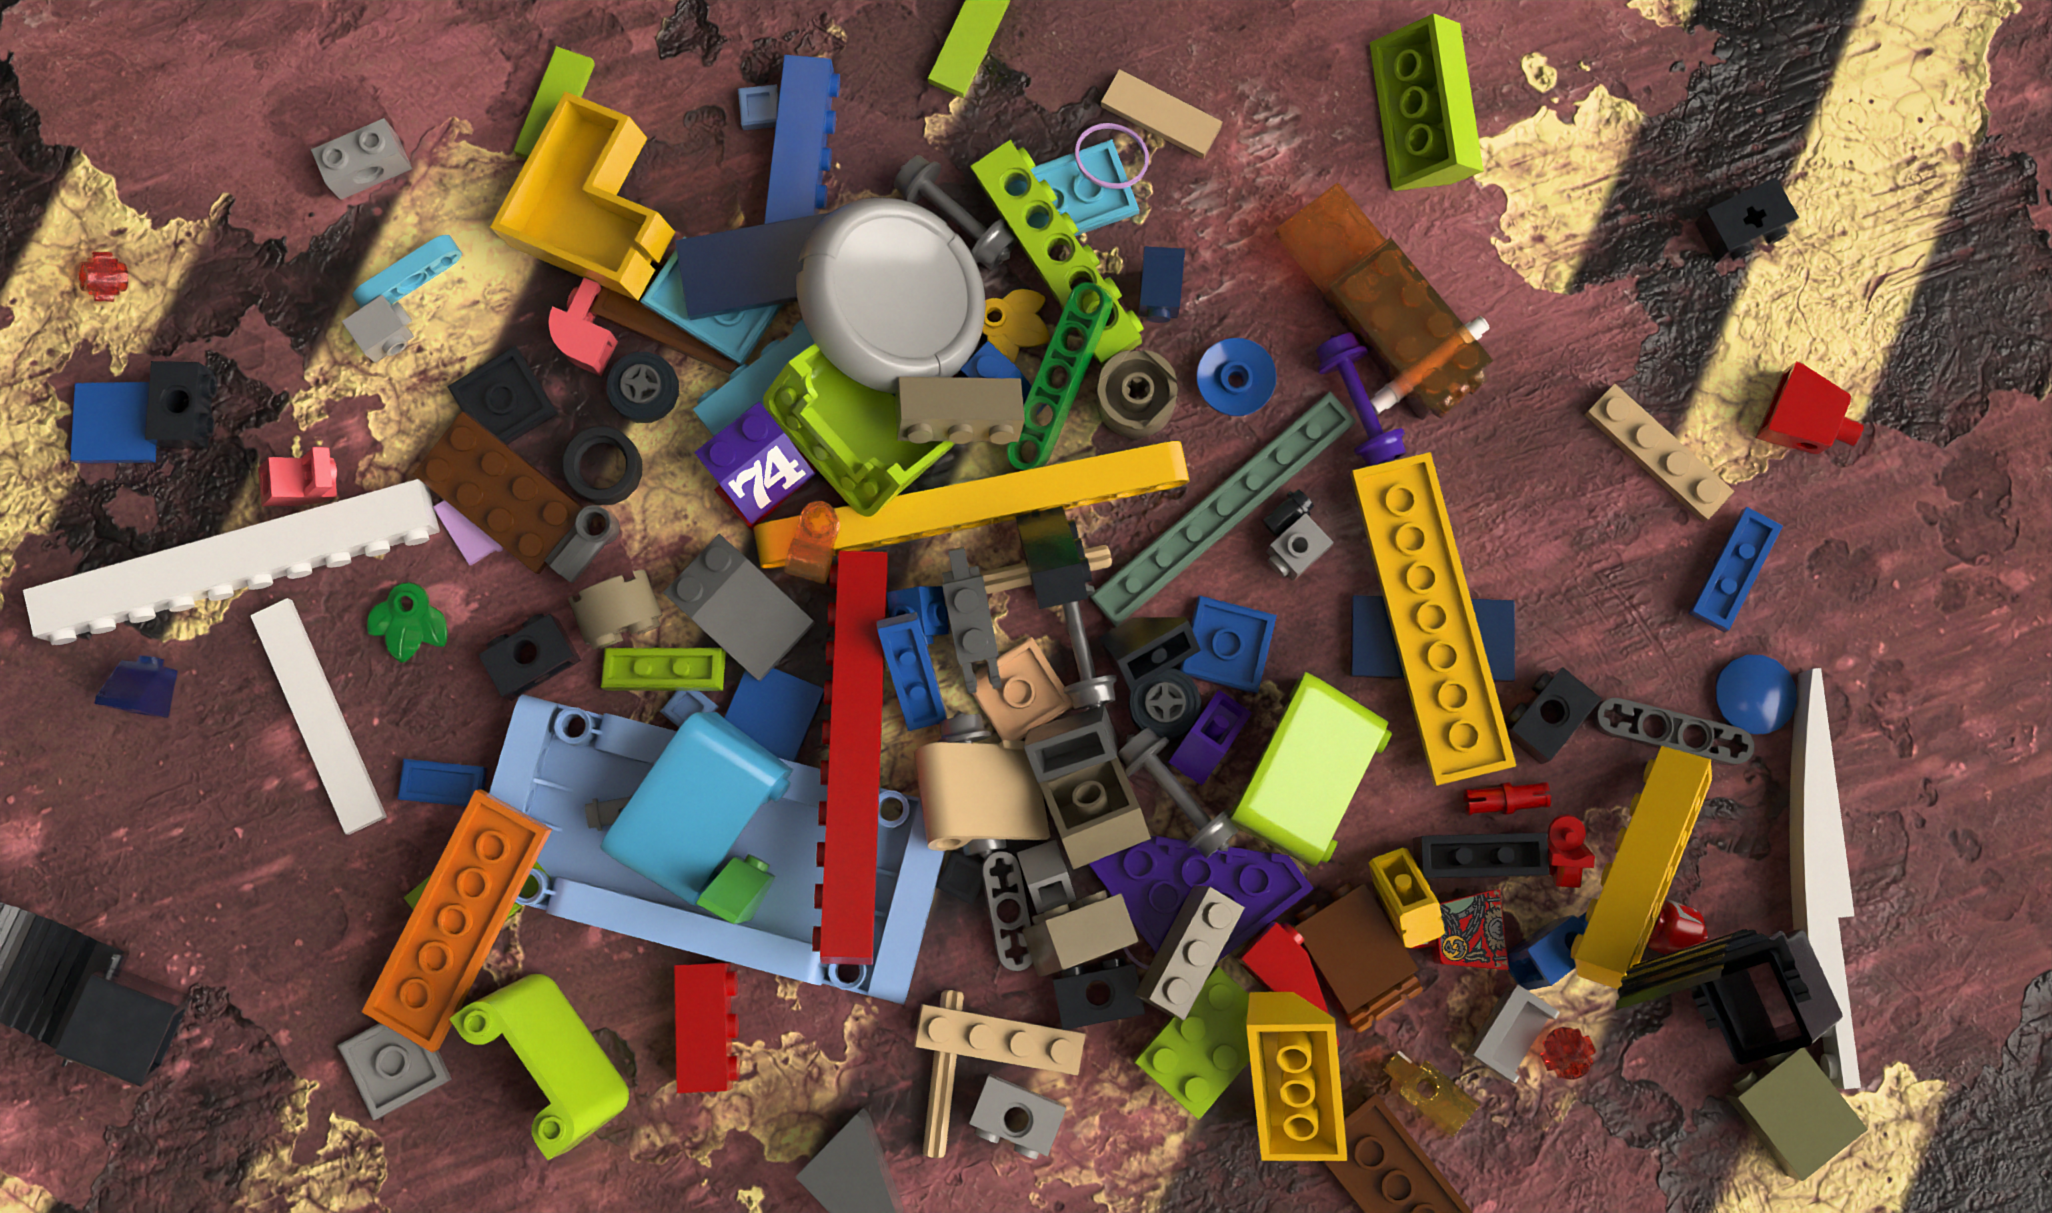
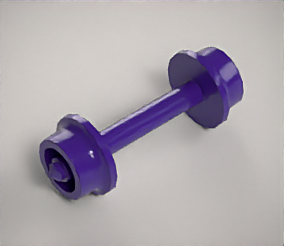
(1340, 354)

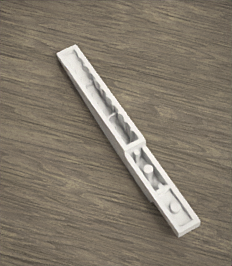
(1820, 865)

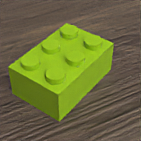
(1206, 1050)

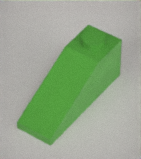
(738, 889)

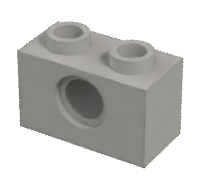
(361, 159)
(1043, 1113)

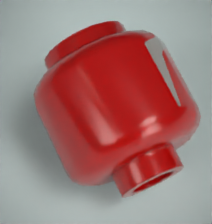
(1677, 928)

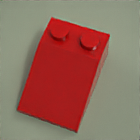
(1281, 963)

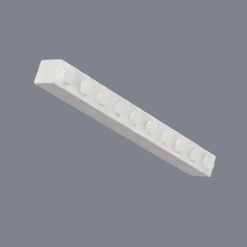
(231, 562)

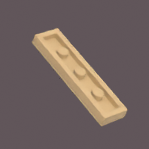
(1659, 453)
(999, 1039)

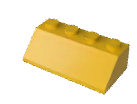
(1295, 1079)

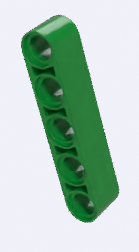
(1074, 362)

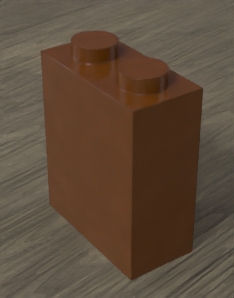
(1353, 947)

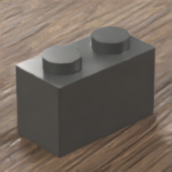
(1071, 744)

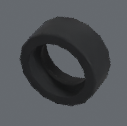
(589, 438)

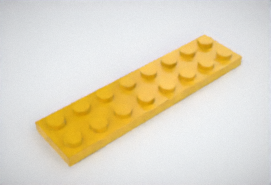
(1432, 619)

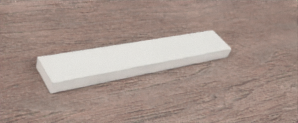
(318, 716)

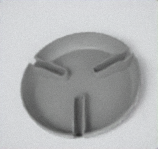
(890, 293)

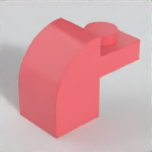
(576, 335)
(298, 479)

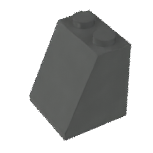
(852, 1172)

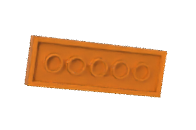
(456, 920)

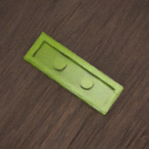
(967, 45)
(565, 72)
(663, 669)

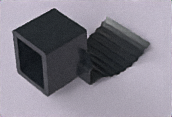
(1728, 996)
(81, 1000)

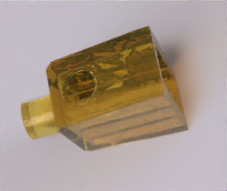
(1446, 1109)

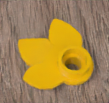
(1018, 323)

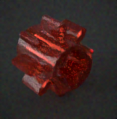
(103, 276)
(1568, 1053)

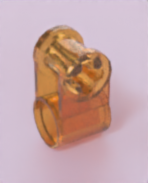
(813, 550)

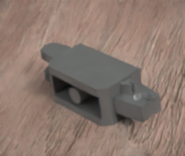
(970, 619)

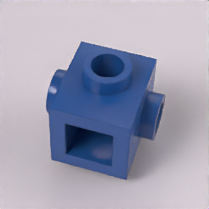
(927, 602)

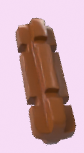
(1384, 1004)

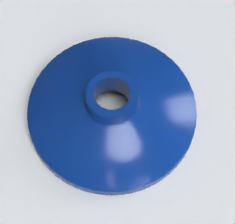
(1238, 358)

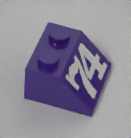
(754, 462)

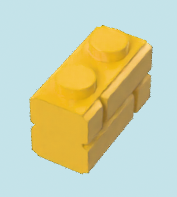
(1406, 897)

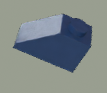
(1161, 283)

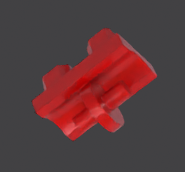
(1567, 851)

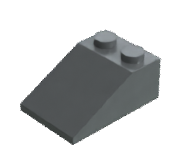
(739, 607)

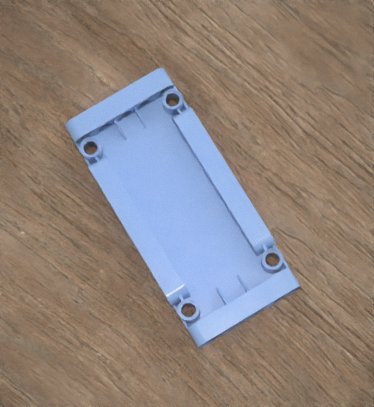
(555, 777)

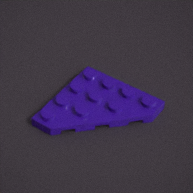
(1162, 871)

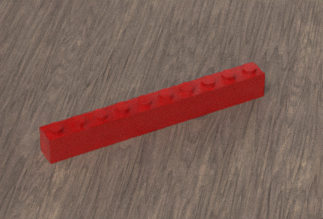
(853, 761)

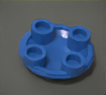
(1755, 694)

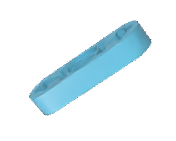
(410, 271)

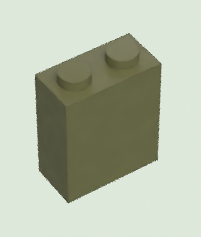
(1795, 1112)

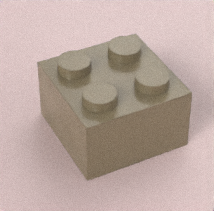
(1095, 812)
(1088, 931)

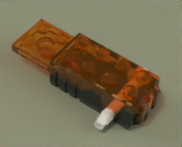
(1387, 306)

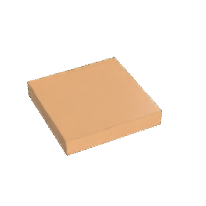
(1028, 694)

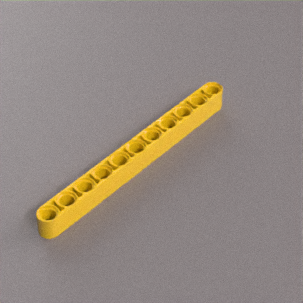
(990, 500)

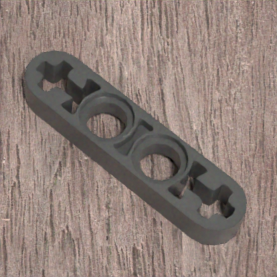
(1673, 728)

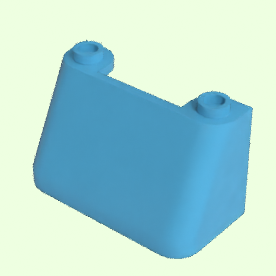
(695, 805)

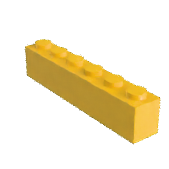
(1643, 866)

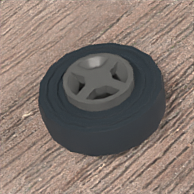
(637, 374)
(1176, 690)

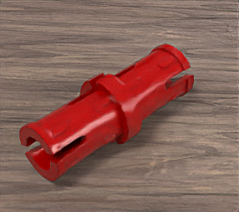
(1507, 798)

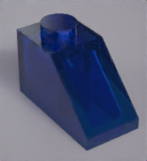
(139, 687)

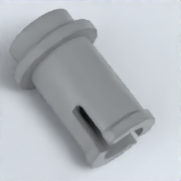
(604, 812)

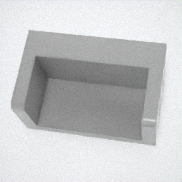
(1510, 1031)

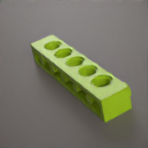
(994, 175)

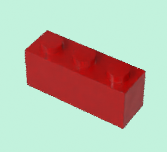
(705, 1027)

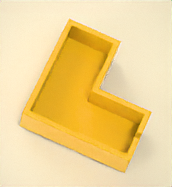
(568, 201)

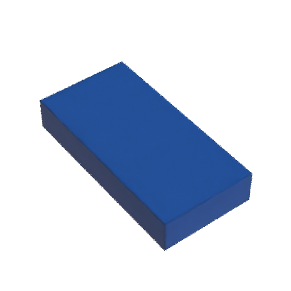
(440, 782)

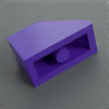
(1210, 738)

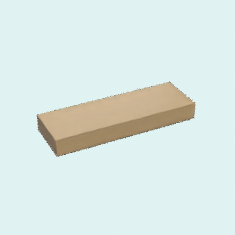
(1161, 114)

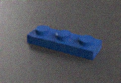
(1735, 569)
(912, 670)

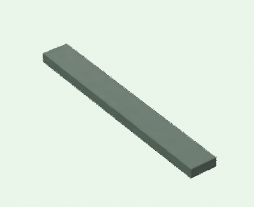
(1222, 509)

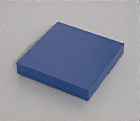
(111, 423)
(1231, 643)
(775, 711)

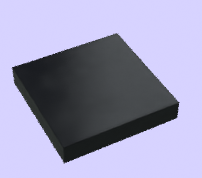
(504, 396)

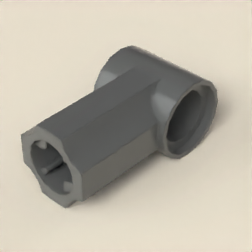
(580, 546)

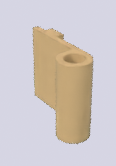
(978, 793)

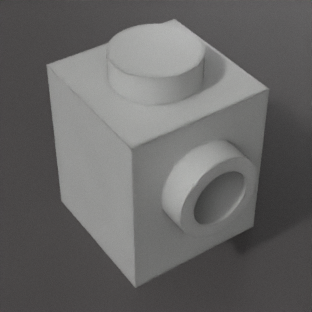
(380, 328)
(1298, 548)
(1046, 876)

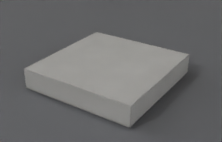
(391, 1069)

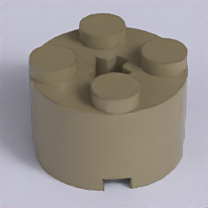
(1136, 371)
(615, 608)

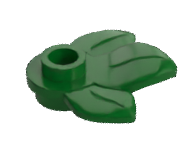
(407, 628)

